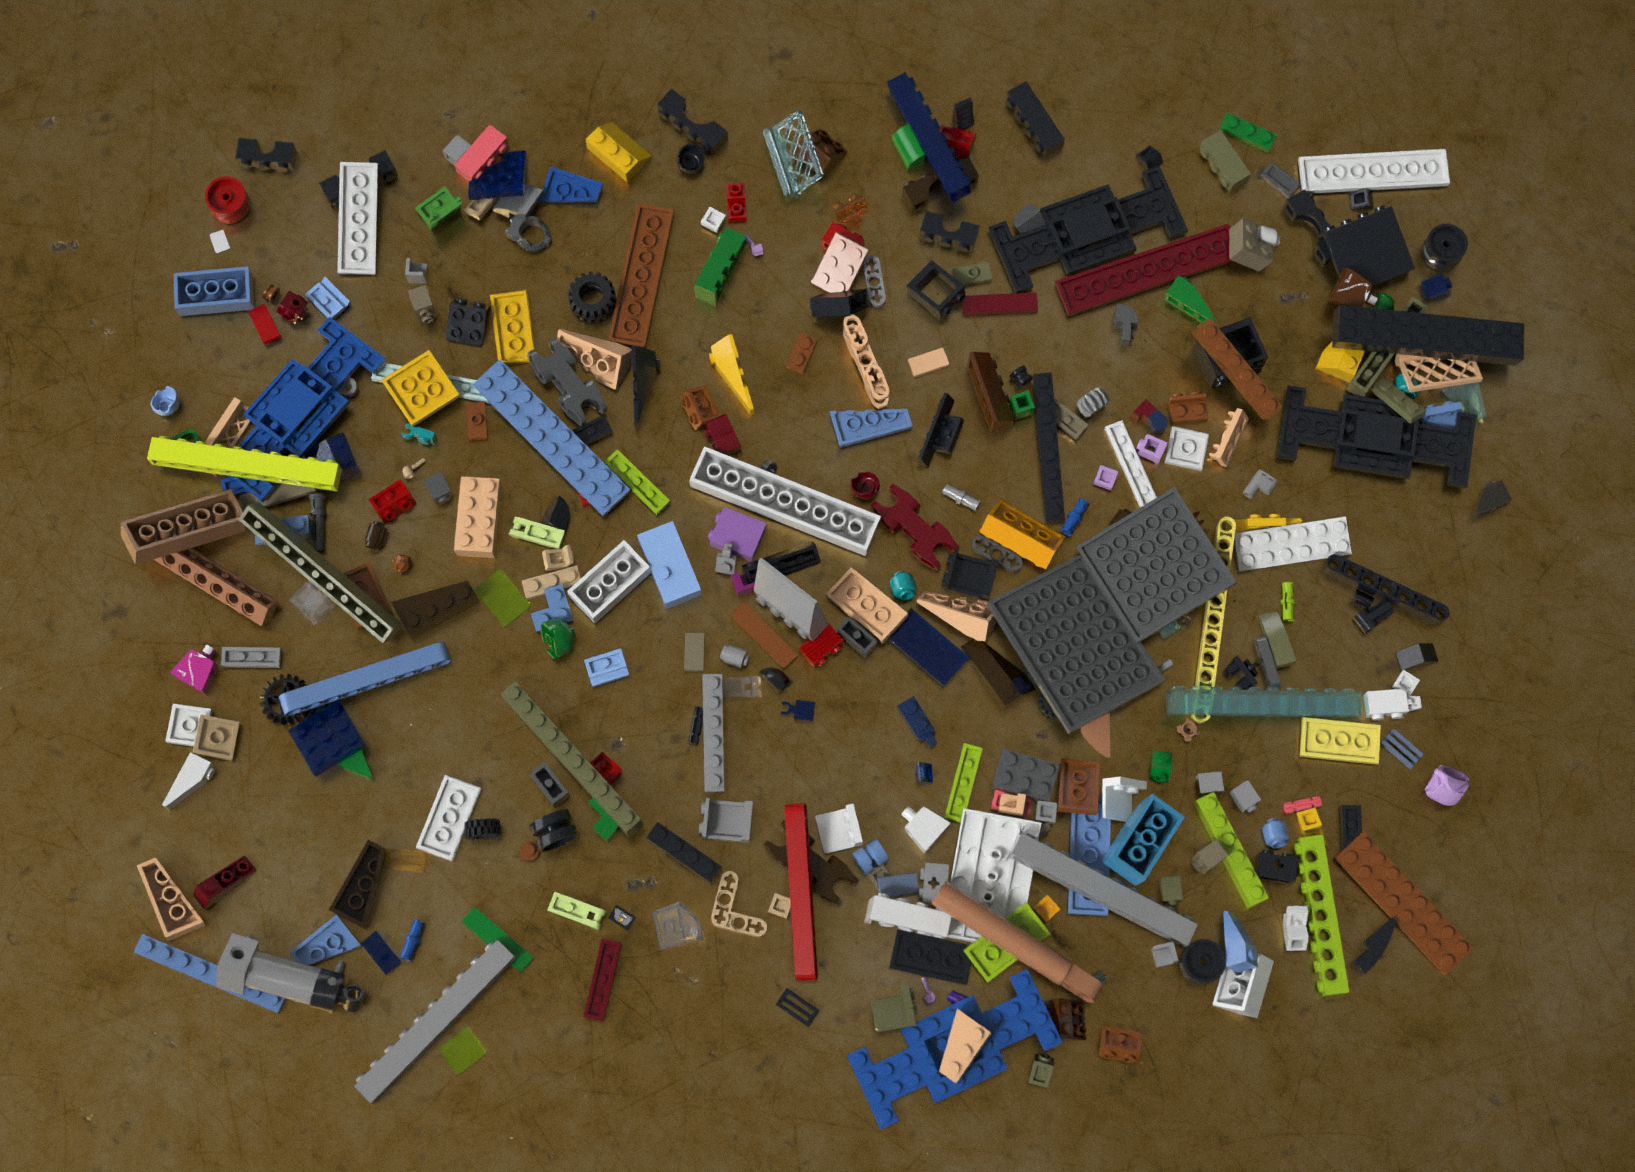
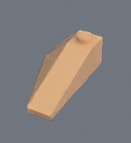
(602, 358)

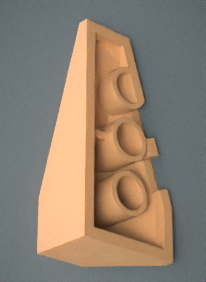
(968, 617)

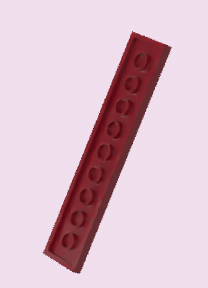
(1145, 270)

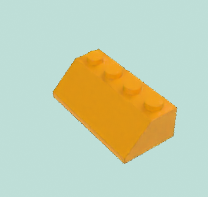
(1022, 534)

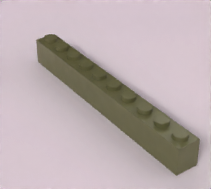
(320, 572)
(572, 759)

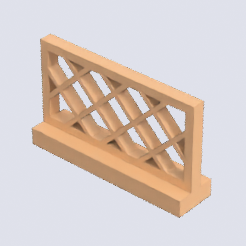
(1417, 361)

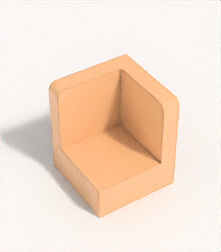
(1012, 804)

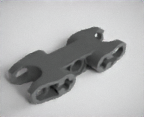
(574, 392)

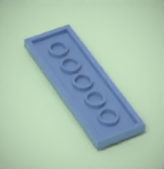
(1089, 844)

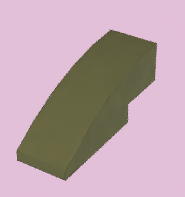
(1277, 639)

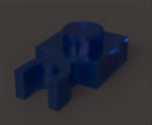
(802, 710)

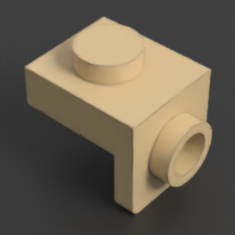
(558, 558)

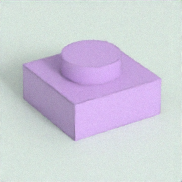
(1105, 477)

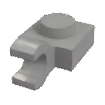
(725, 561)

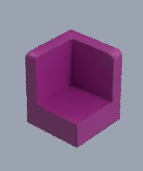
(741, 585)

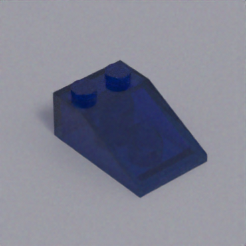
(336, 449)

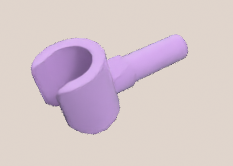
(756, 249)
(929, 998)

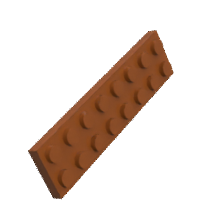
(641, 275)
(1404, 903)

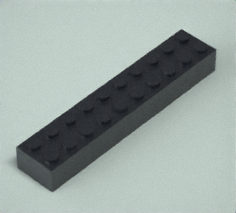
(1428, 335)

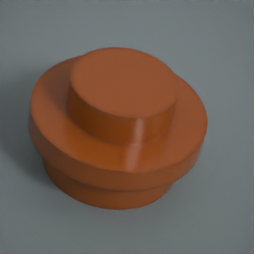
(529, 851)

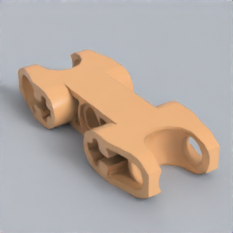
(860, 349)

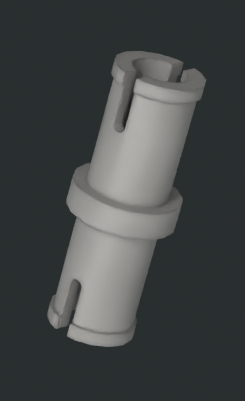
(961, 497)

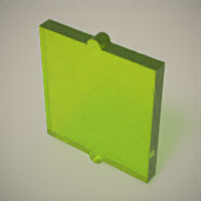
(462, 1051)

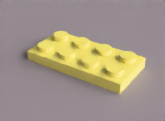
(1340, 740)

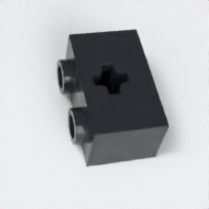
(1286, 862)

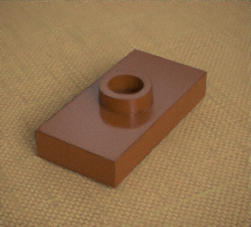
(476, 421)

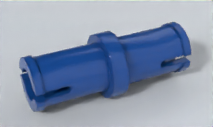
(1075, 517)
(412, 940)

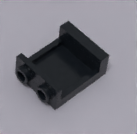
(970, 576)

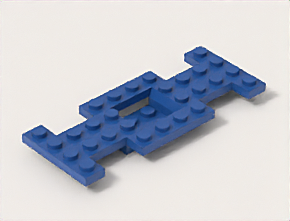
(297, 393)
(922, 1060)

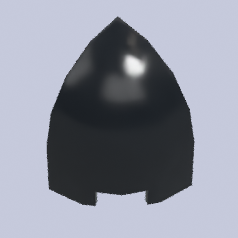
(557, 514)
(776, 678)

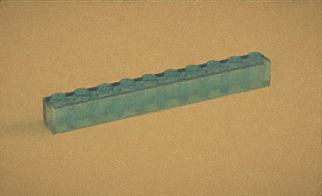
(1263, 703)

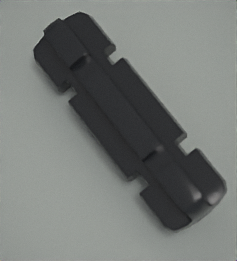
(696, 724)

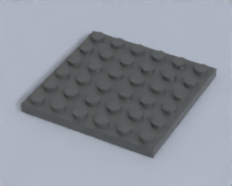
(1156, 565)

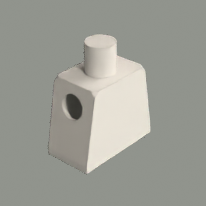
(924, 827)

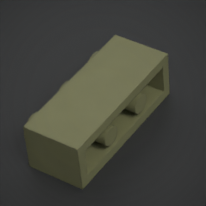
(1224, 161)

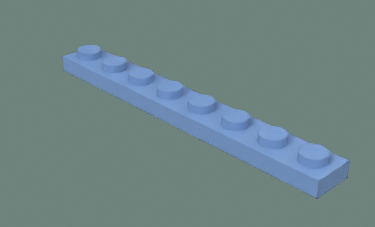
(200, 970)

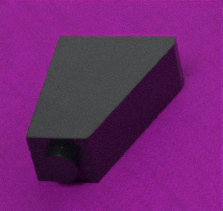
(839, 303)

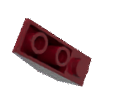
(223, 882)

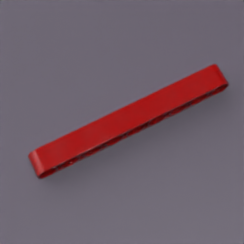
(801, 892)

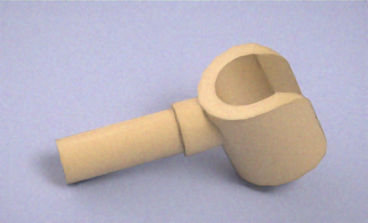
(408, 470)

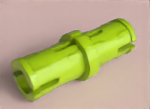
(1288, 601)

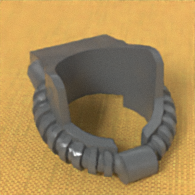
(519, 224)

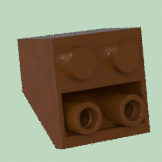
(827, 150)
(1068, 1018)

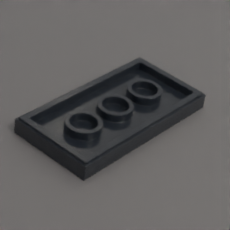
(930, 957)

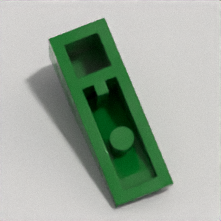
(1187, 298)

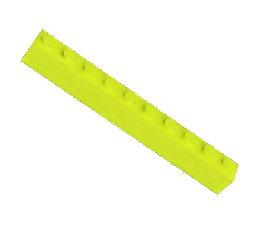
(244, 463)

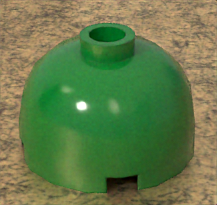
(558, 637)

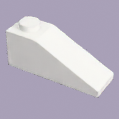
(190, 778)

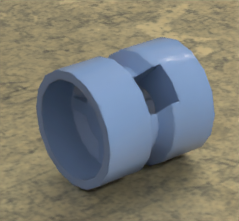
(870, 856)

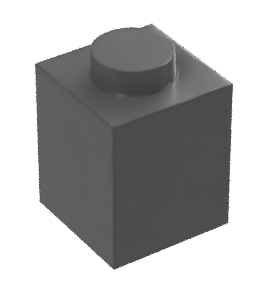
(439, 488)

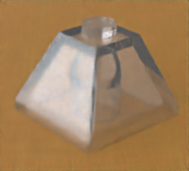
(676, 926)

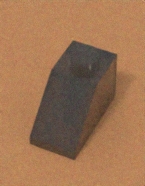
(1491, 498)

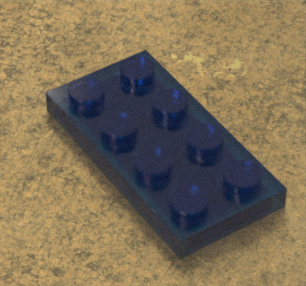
(928, 648)

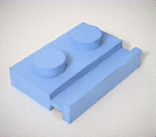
(328, 298)
(606, 667)

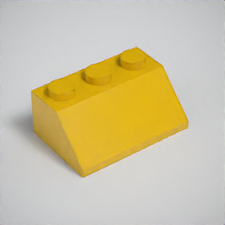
(617, 150)

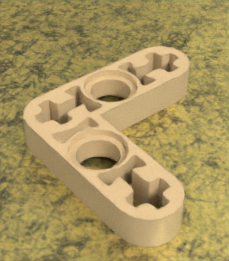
(730, 916)

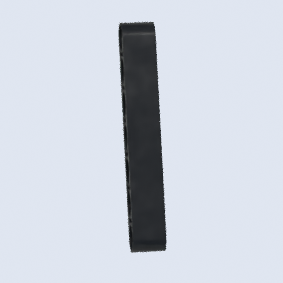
(1395, 589)

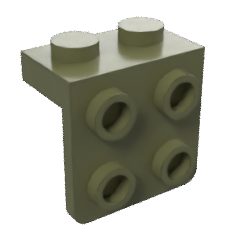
(895, 1011)

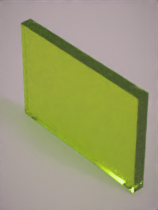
(502, 598)

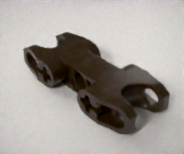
(823, 872)

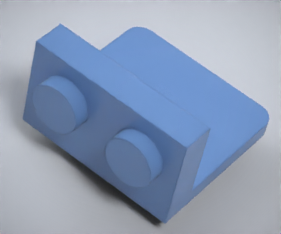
(1442, 415)

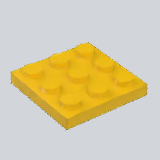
(420, 388)

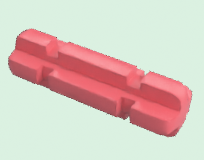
(1303, 804)

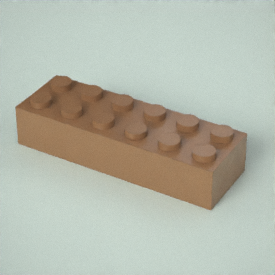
(182, 526)

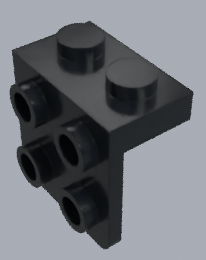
(467, 321)

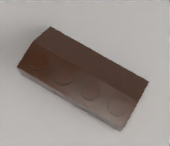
(990, 391)

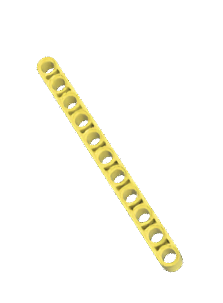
(1217, 611)

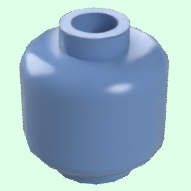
(1276, 833)

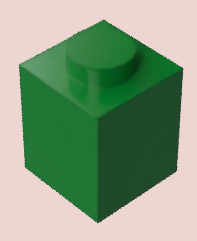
(1022, 404)

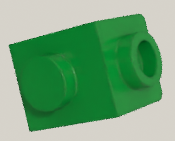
(1161, 766)

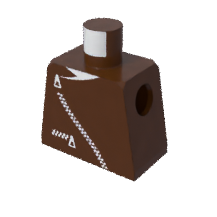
(1352, 290)

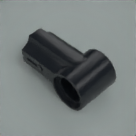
(1371, 617)

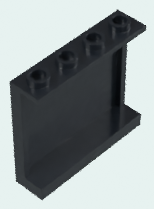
(1369, 246)

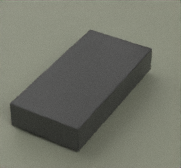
(1280, 180)

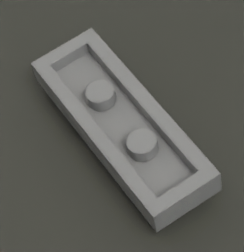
(251, 657)

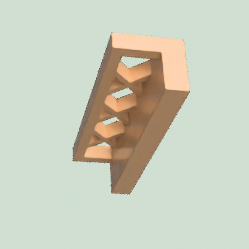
(227, 421)

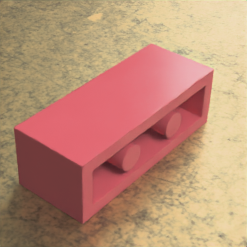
(482, 153)

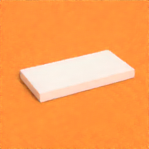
(447, 817)

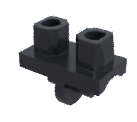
(1237, 666)

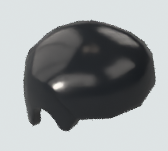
(690, 158)

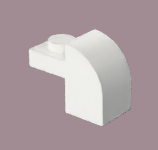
(1295, 928)

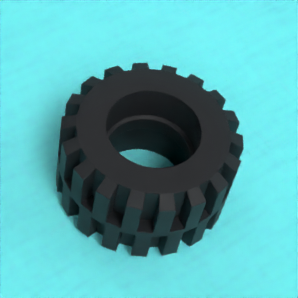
(592, 283)

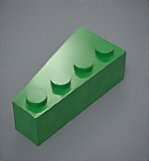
(720, 266)

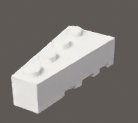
(908, 916)

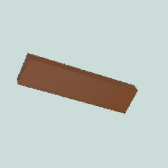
(764, 635)

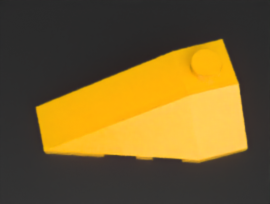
(1340, 362)
(727, 363)

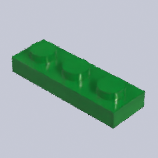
(1248, 132)

